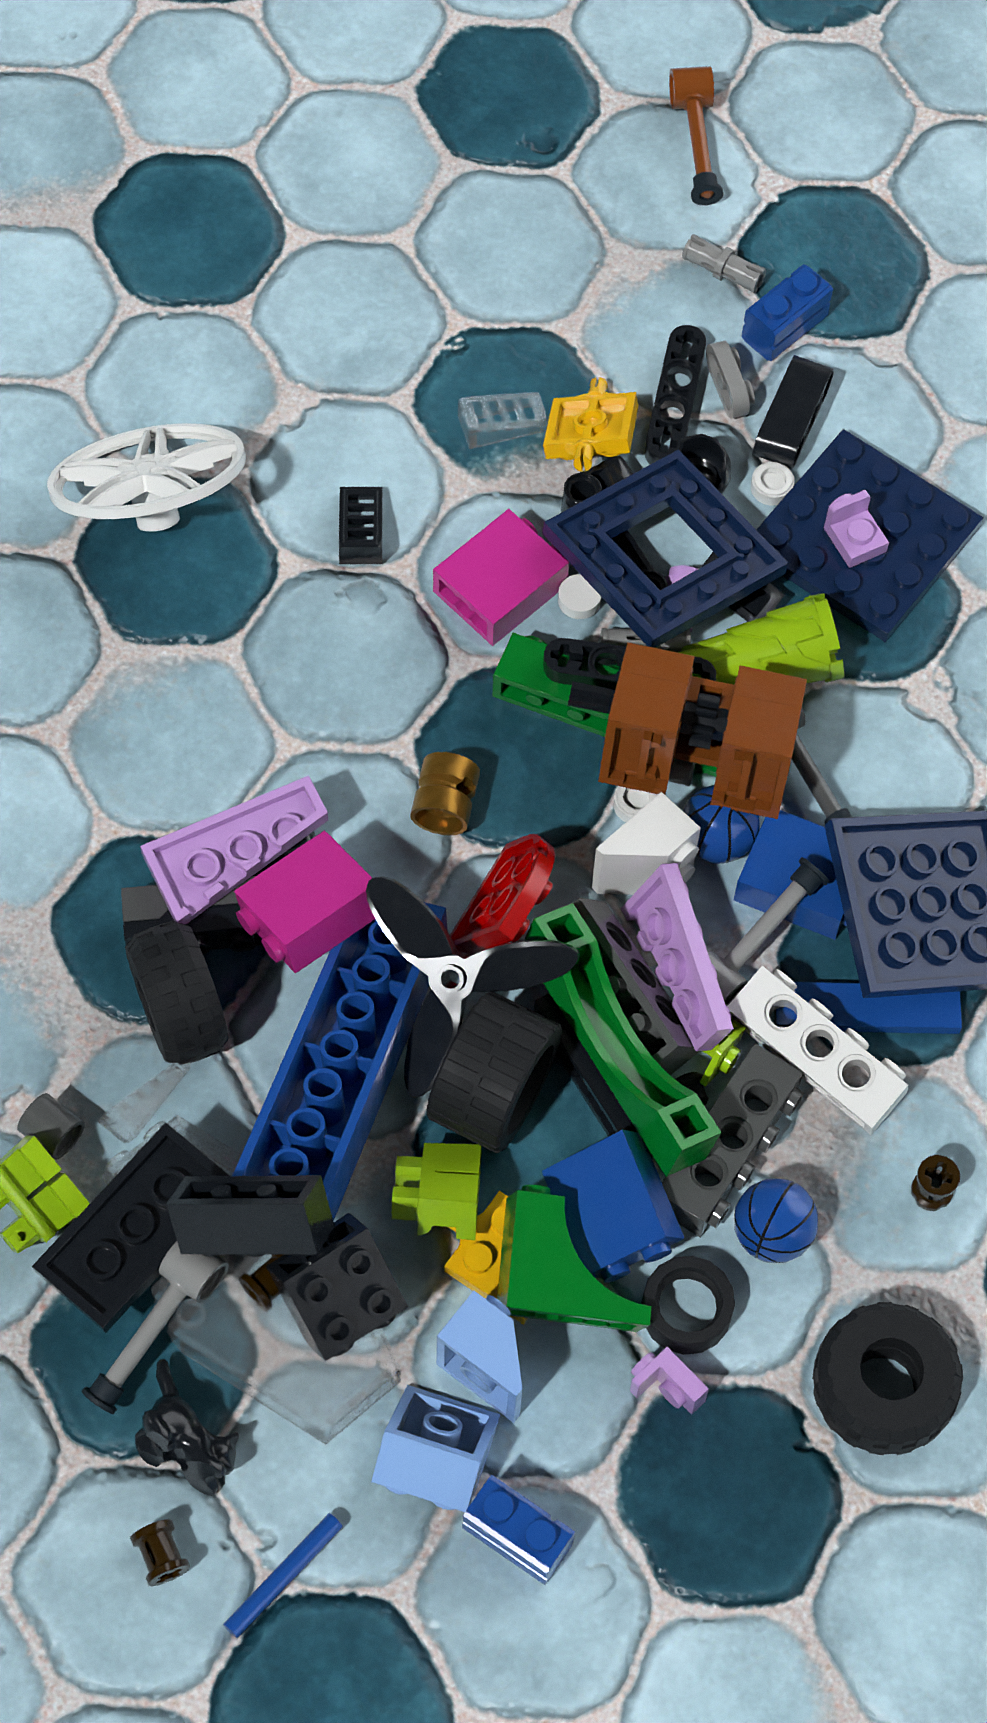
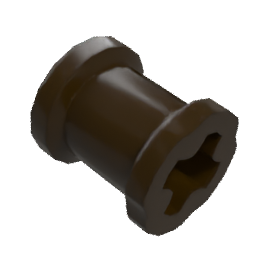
(948, 1177)
(261, 1286)
(160, 1552)

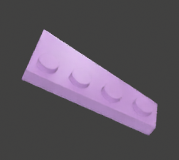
(226, 849)
(677, 943)

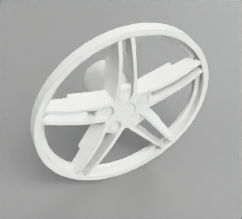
(153, 481)

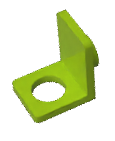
(724, 1054)

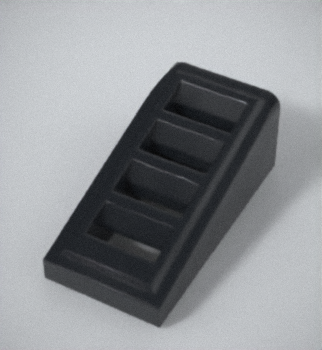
(360, 550)

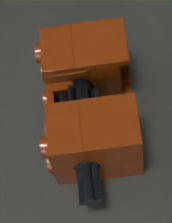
(671, 715)

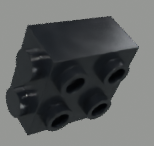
(339, 1290)

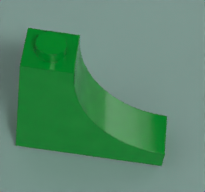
(544, 1274)

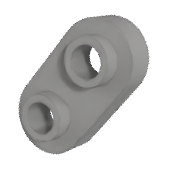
(725, 369)

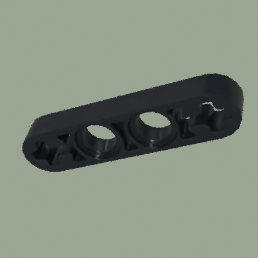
(675, 396)
(595, 652)

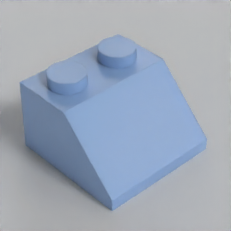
(482, 1353)
(435, 1449)

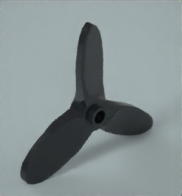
(428, 946)

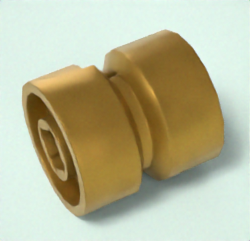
(445, 793)

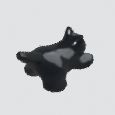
(176, 1434)

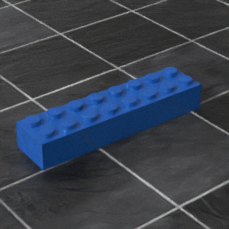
(338, 1063)

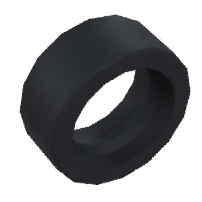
(698, 1270)

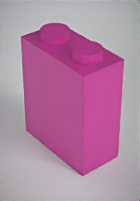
(500, 576)
(306, 902)

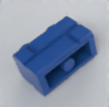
(786, 312)
(518, 1529)

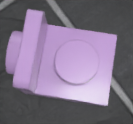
(854, 529)
(677, 1381)

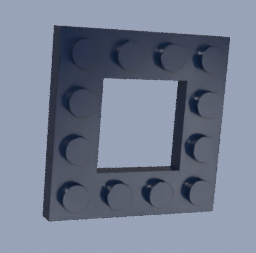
(656, 615)

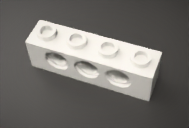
(864, 1104)

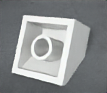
(650, 838)

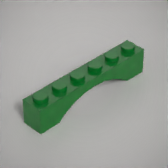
(660, 1108)

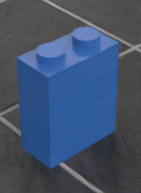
(774, 861)
(615, 1205)

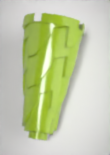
(788, 641)

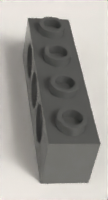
(637, 989)
(760, 1078)

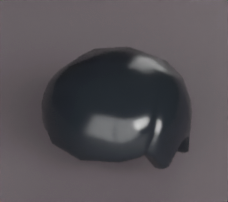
(708, 458)

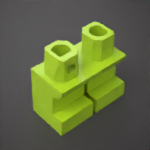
(439, 1188)
(47, 1207)

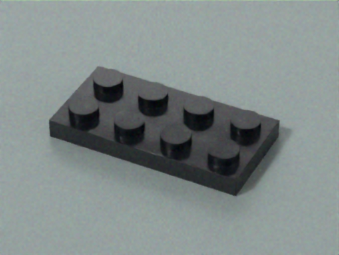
(125, 1232)

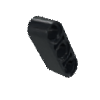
(793, 411)

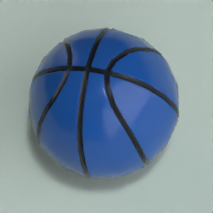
(723, 831)
(776, 1220)

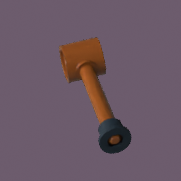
(693, 90)

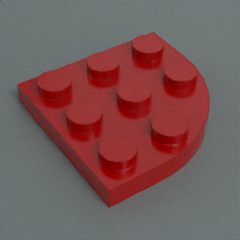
(506, 896)

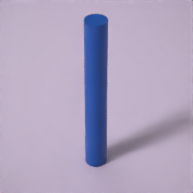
(282, 1575)

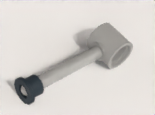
(804, 881)
(188, 1275)

